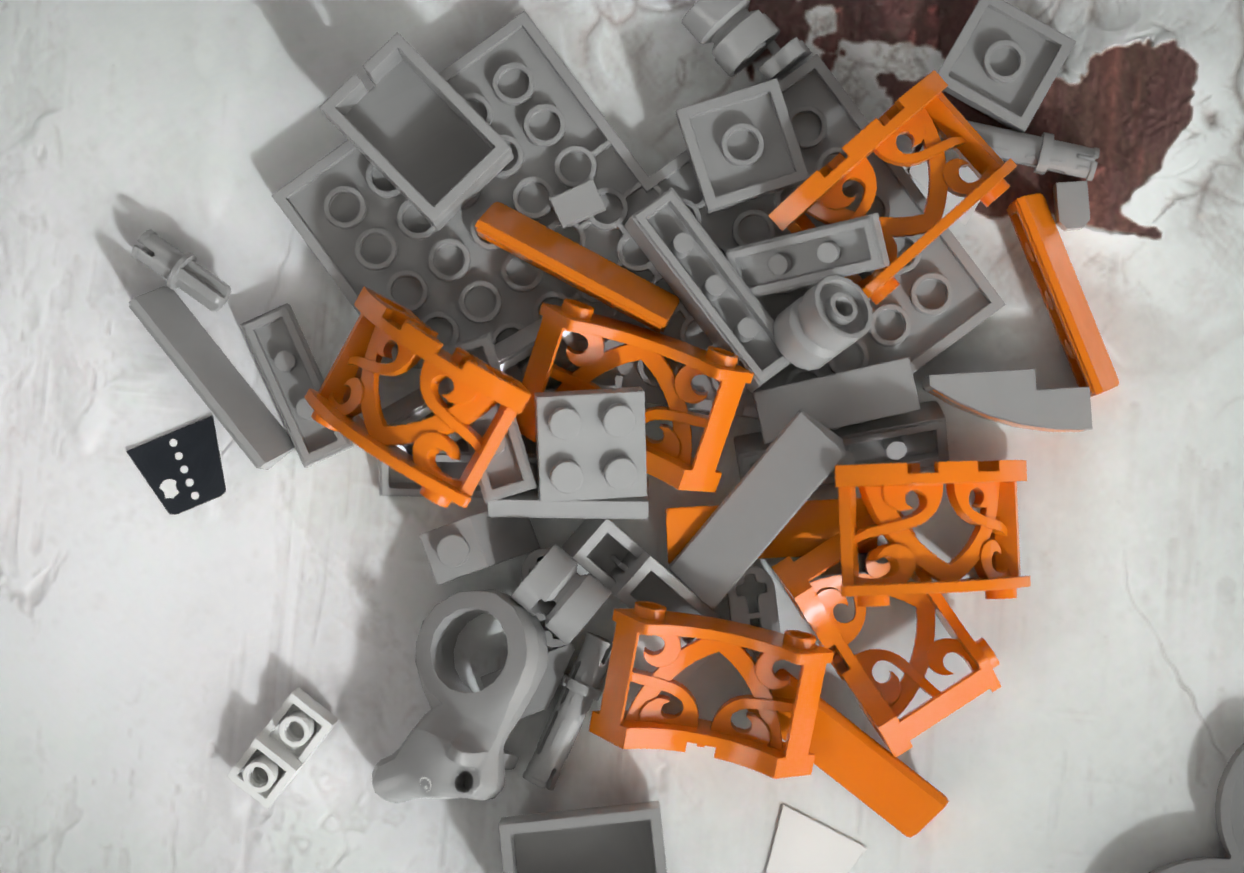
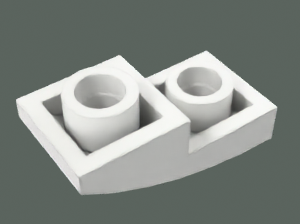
(282, 747)

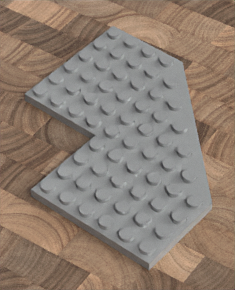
(560, 140)

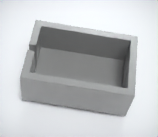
(418, 132)
(585, 840)

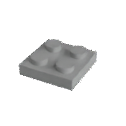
(1004, 63)
(742, 145)
(590, 444)

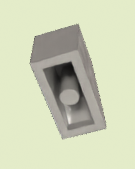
(476, 544)

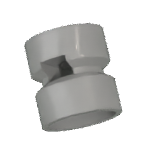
(735, 31)
(823, 322)
(561, 594)

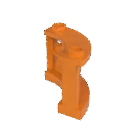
(920, 116)
(354, 389)
(671, 456)
(990, 549)
(887, 700)
(756, 747)

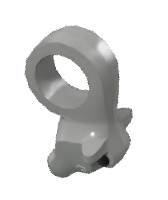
(462, 738)

